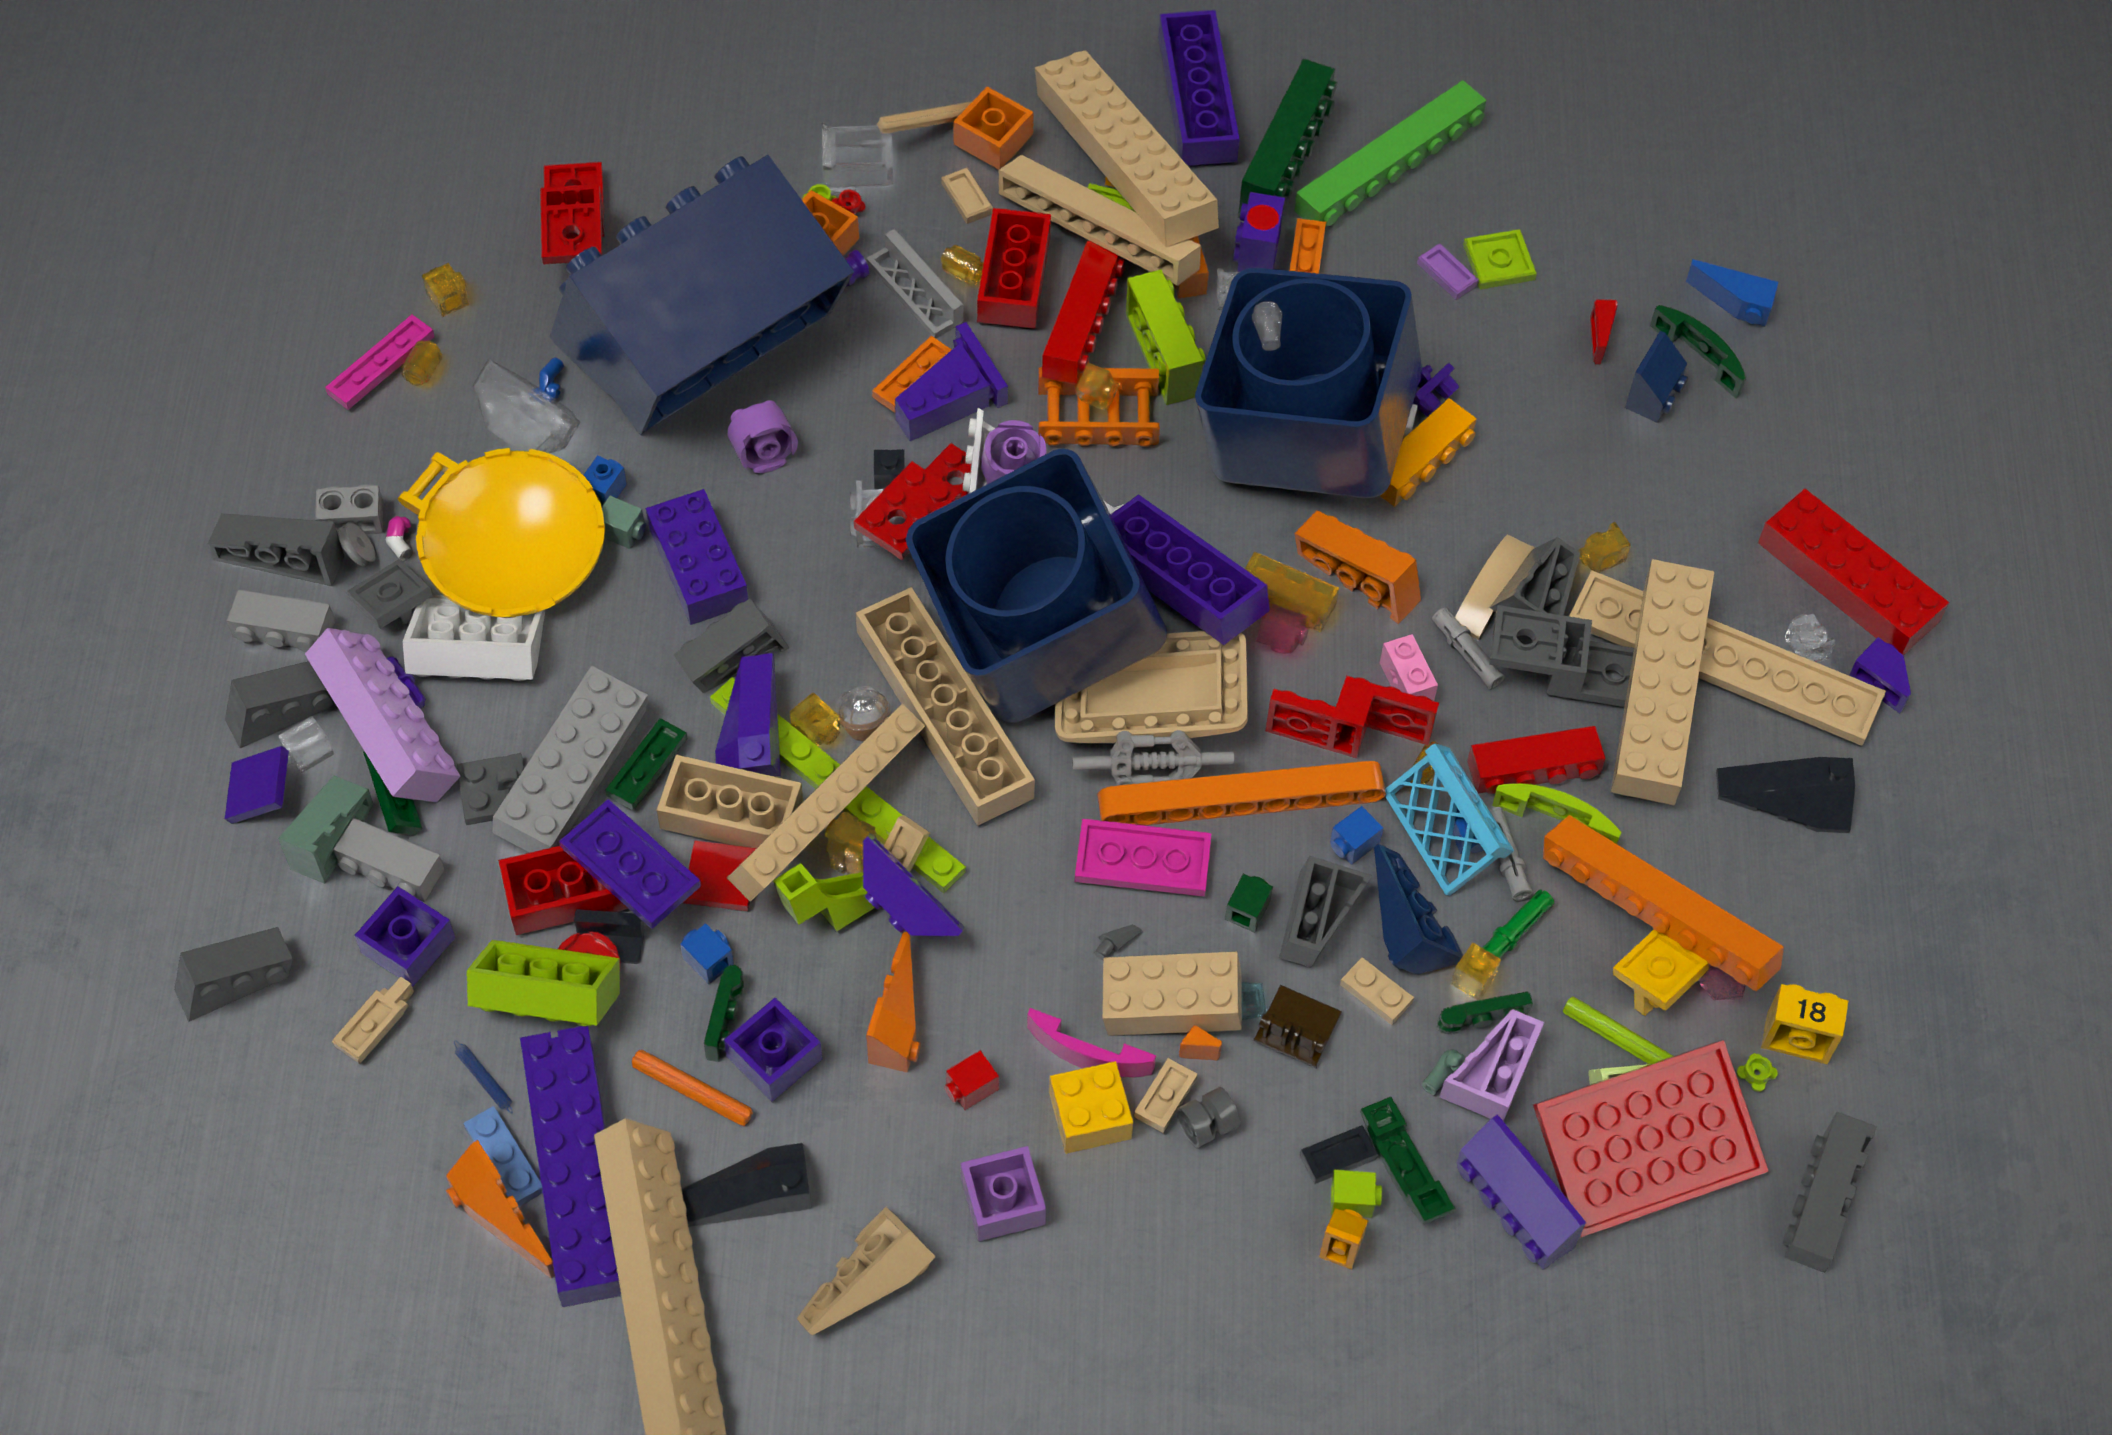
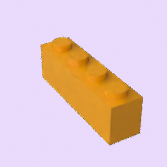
(1428, 447)

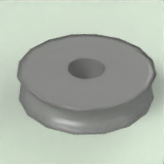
(357, 544)

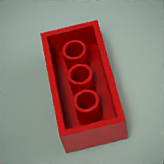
(1014, 268)
(549, 887)

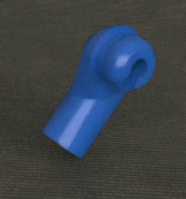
(547, 376)

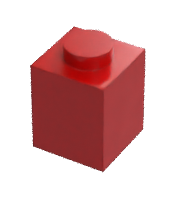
(971, 1080)

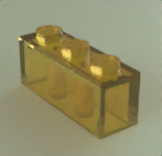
(1295, 590)

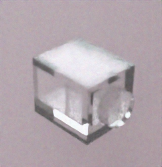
(306, 745)

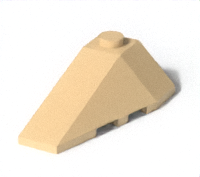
(882, 1262)

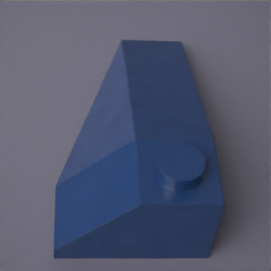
(1407, 919)

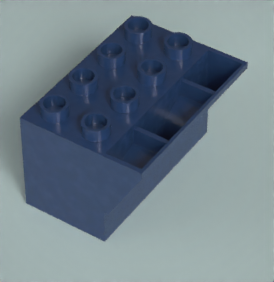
(698, 291)

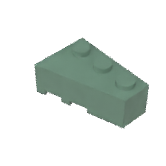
(318, 828)

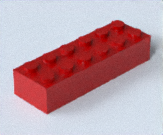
(1852, 572)

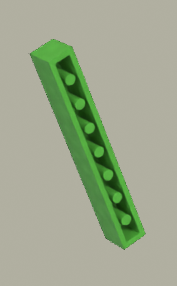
(1391, 155)

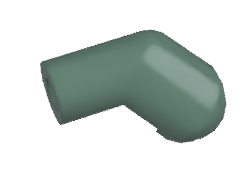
(1447, 1064)

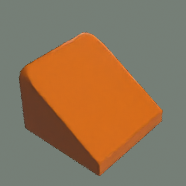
(1200, 1045)

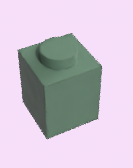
(623, 522)

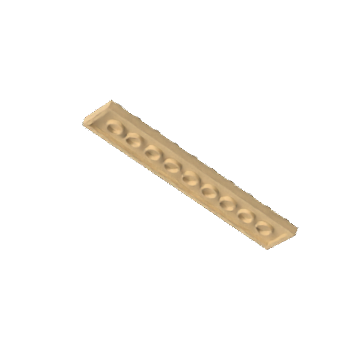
(1745, 664)

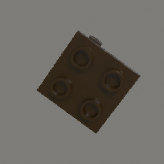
(1297, 1026)

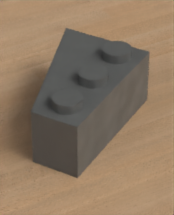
(1542, 579)
(718, 651)
(274, 701)
(1318, 907)
(230, 970)

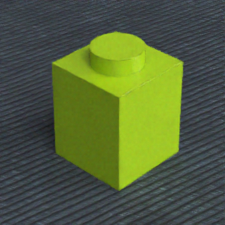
(1355, 1192)

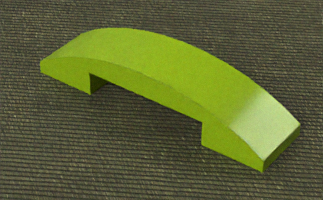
(1554, 803)

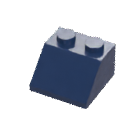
(1657, 379)

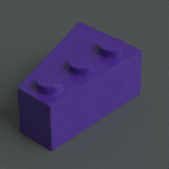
(942, 395)

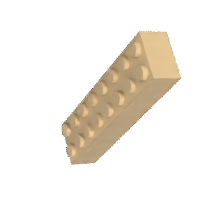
(1662, 682)
(943, 697)

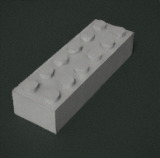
(570, 762)

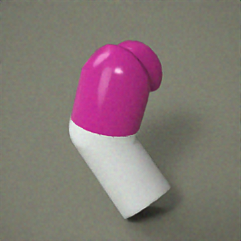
(394, 538)

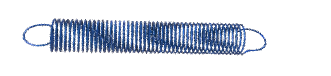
(482, 1079)

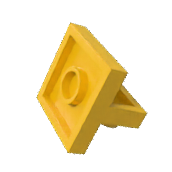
(1659, 971)

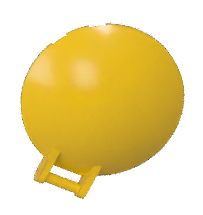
(506, 530)

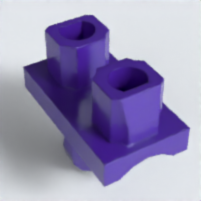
(1441, 382)

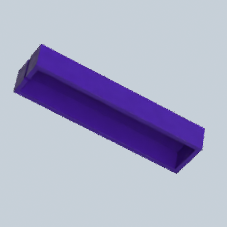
(564, 1120)

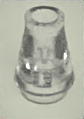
(1268, 321)

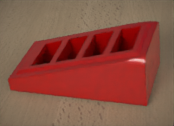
(1601, 324)

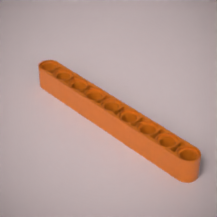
(1243, 794)

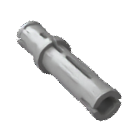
(1459, 637)
(1512, 866)

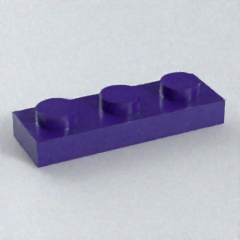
(997, 386)

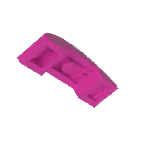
(1047, 1030)

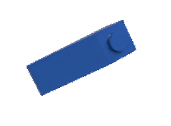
(1736, 292)

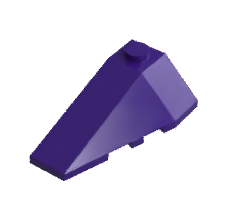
(751, 722)

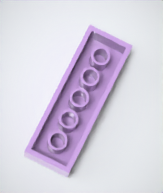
(382, 715)

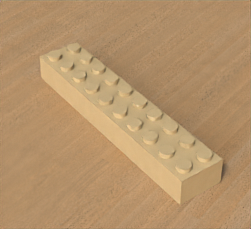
(1127, 148)
(658, 1281)

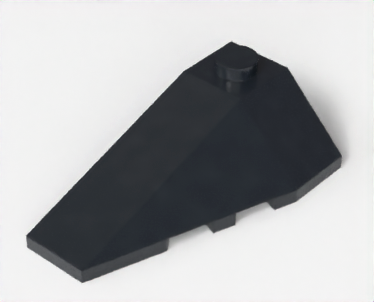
(1802, 790)

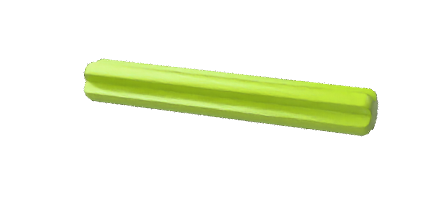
(1614, 1031)

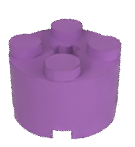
(762, 437)
(1009, 448)

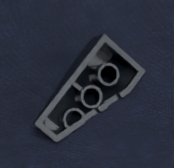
(754, 1187)

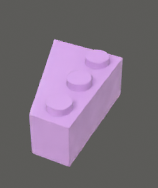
(1495, 1069)

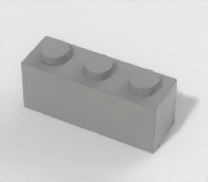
(278, 620)
(388, 859)

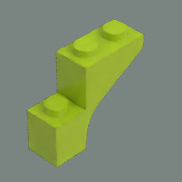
(837, 898)

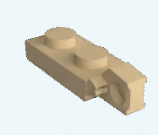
(373, 1020)

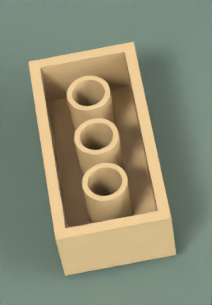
(725, 802)
(1172, 993)

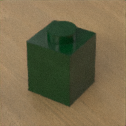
(1248, 902)

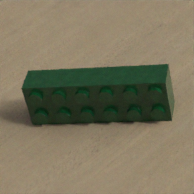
(1291, 133)

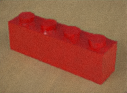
(1536, 759)

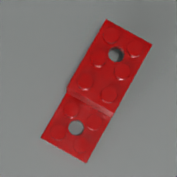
(571, 211)
(913, 496)
(1358, 708)

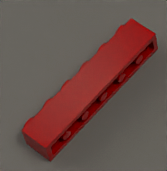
(1082, 314)

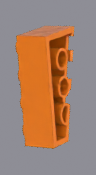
(1361, 563)

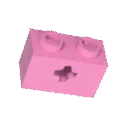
(1407, 667)

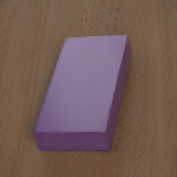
(1447, 271)

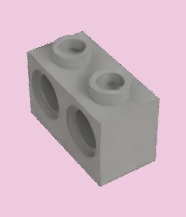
(350, 505)

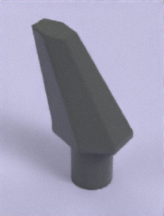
(1115, 940)

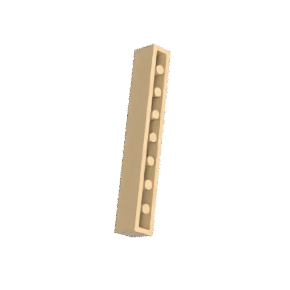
(1096, 218)
(825, 803)

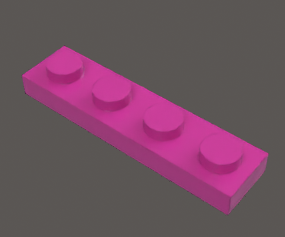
(378, 362)

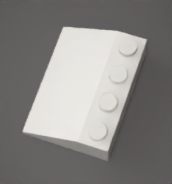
(468, 644)

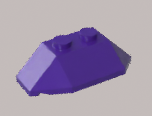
(902, 895)

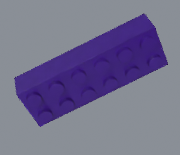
(1198, 87)
(1190, 572)

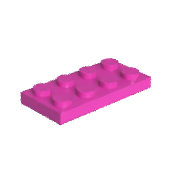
(1143, 857)

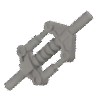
(1187, 759)

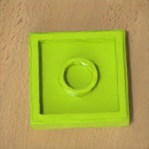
(1499, 259)

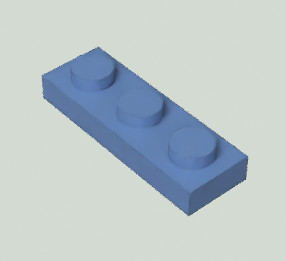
(505, 1155)

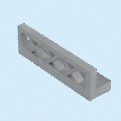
(923, 278)

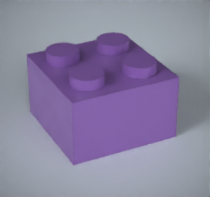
(1003, 1193)

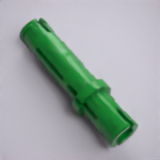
(1506, 937)

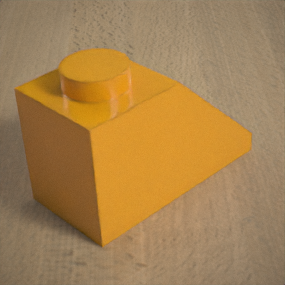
(1343, 1237)

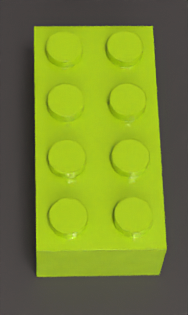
(1164, 335)
(543, 982)

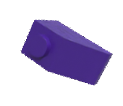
(1885, 669)

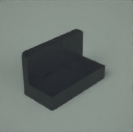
(623, 929)

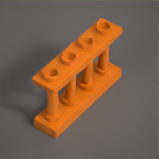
(1133, 382)

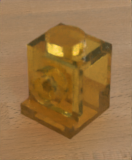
(1097, 387)
(1605, 549)
(814, 713)

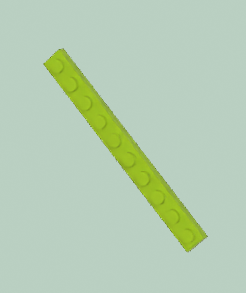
(816, 766)

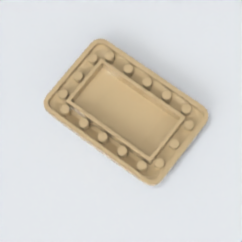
(1184, 686)

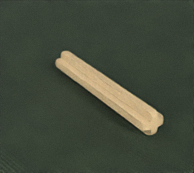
(921, 118)

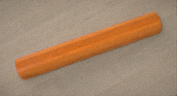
(692, 1087)

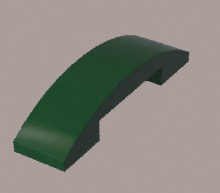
(1705, 343)
(1404, 1163)

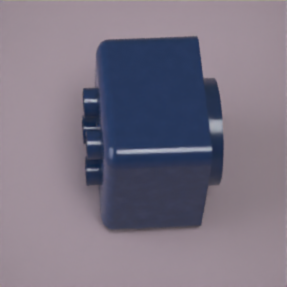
(1326, 402)
(1036, 586)

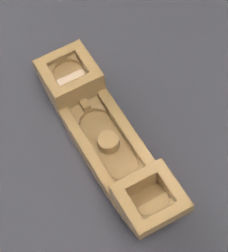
(1489, 583)

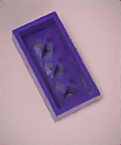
(697, 556)

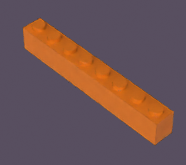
(1663, 903)

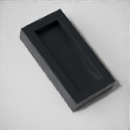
(1338, 1153)

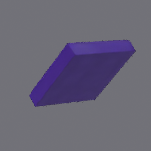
(256, 784)

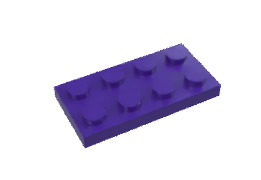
(630, 863)

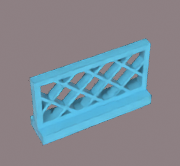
(1471, 808)

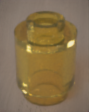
(962, 264)
(421, 363)

